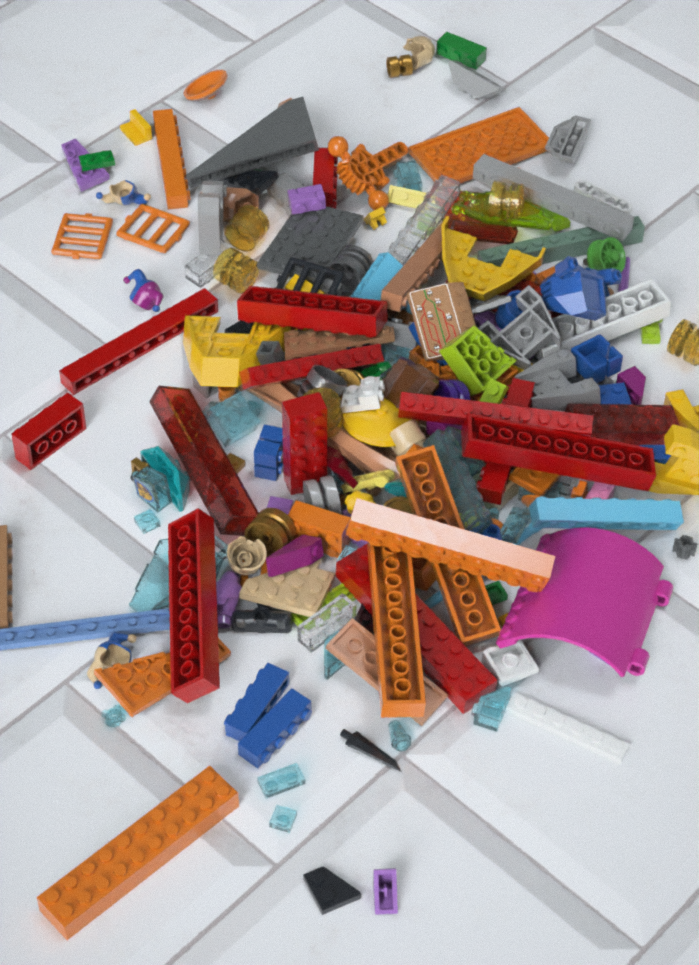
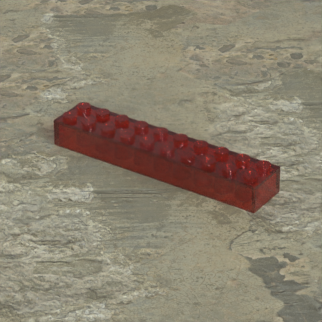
(204, 459)

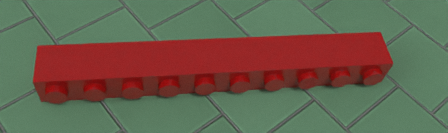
(136, 342)
(455, 411)

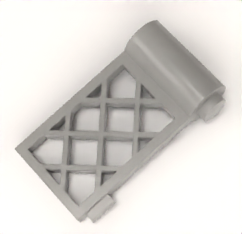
(479, 306)

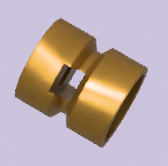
(398, 66)

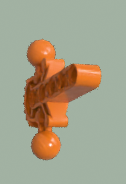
(365, 170)

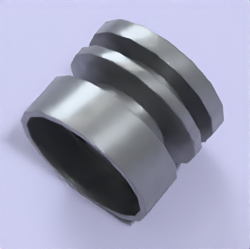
(354, 264)
(323, 377)

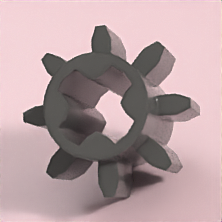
(684, 547)

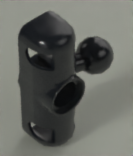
(262, 620)

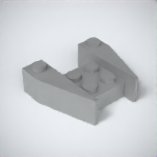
(211, 217)
(526, 332)
(553, 389)

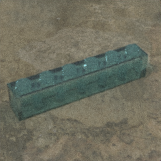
(468, 500)

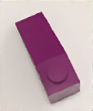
(296, 554)

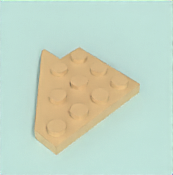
(295, 591)

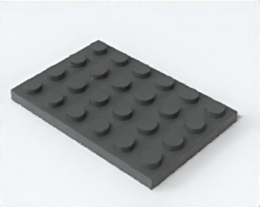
(311, 237)

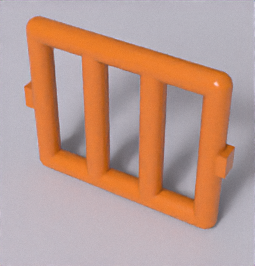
(130, 219)
(76, 254)

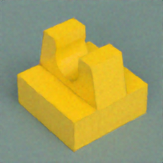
(374, 216)

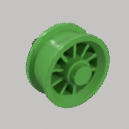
(605, 255)

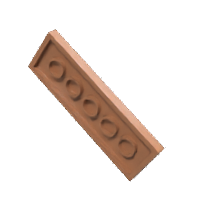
(357, 650)

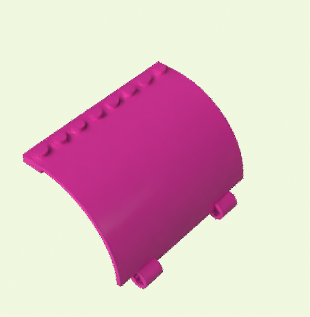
(596, 597)

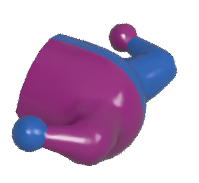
(145, 292)

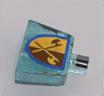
(152, 488)

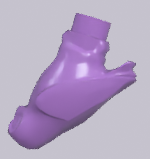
(227, 597)

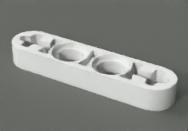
(587, 189)

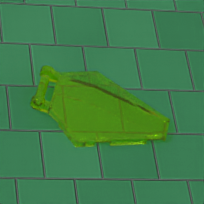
(478, 209)

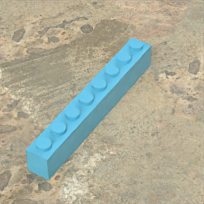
(605, 513)

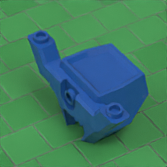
(578, 290)

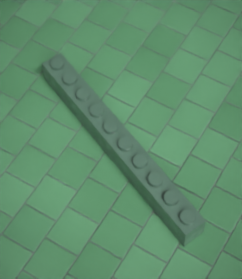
(559, 245)

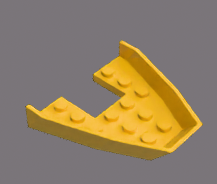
(481, 278)
(221, 356)

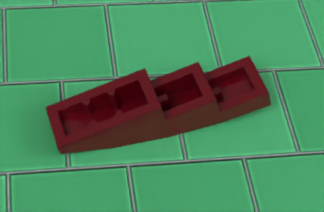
(339, 467)

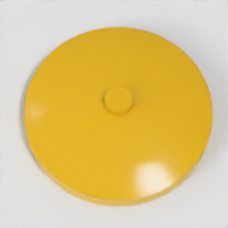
(374, 425)

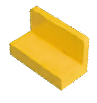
(137, 129)

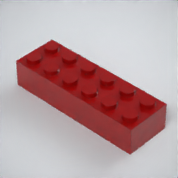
(304, 440)

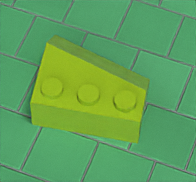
(475, 359)

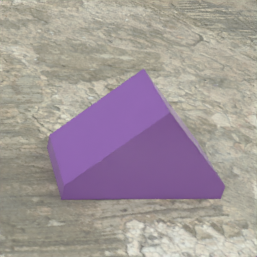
(385, 891)

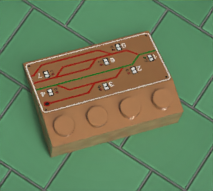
(440, 316)

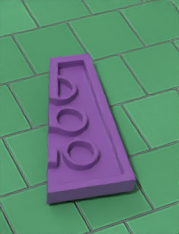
(84, 179)

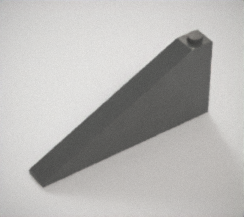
(274, 139)

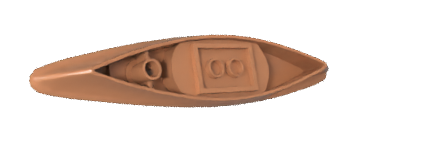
(364, 456)

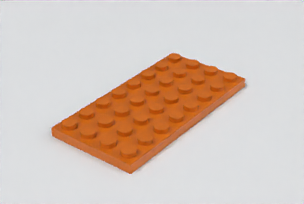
(506, 137)

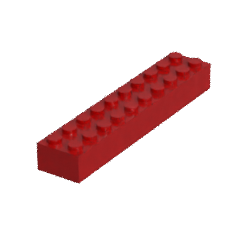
(557, 452)
(193, 606)
(442, 653)

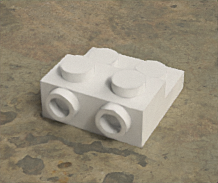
(363, 397)
(509, 663)

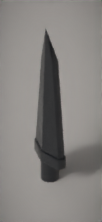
(363, 745)

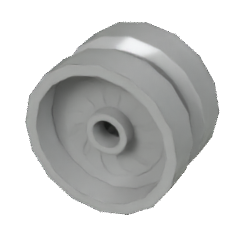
(322, 494)

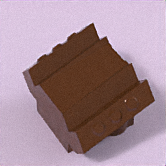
(409, 378)

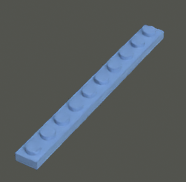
(84, 629)

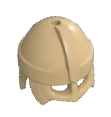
(421, 49)
(406, 436)
(251, 552)

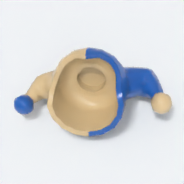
(124, 194)
(110, 653)

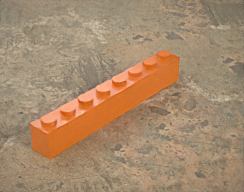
(171, 159)

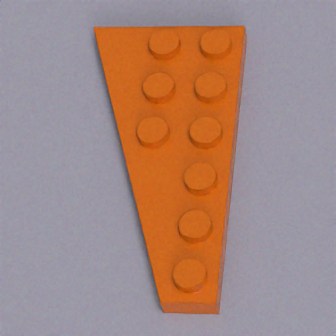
(143, 680)

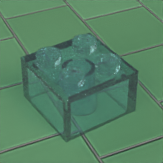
(232, 419)

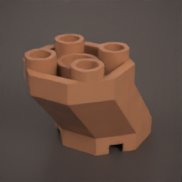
(237, 198)

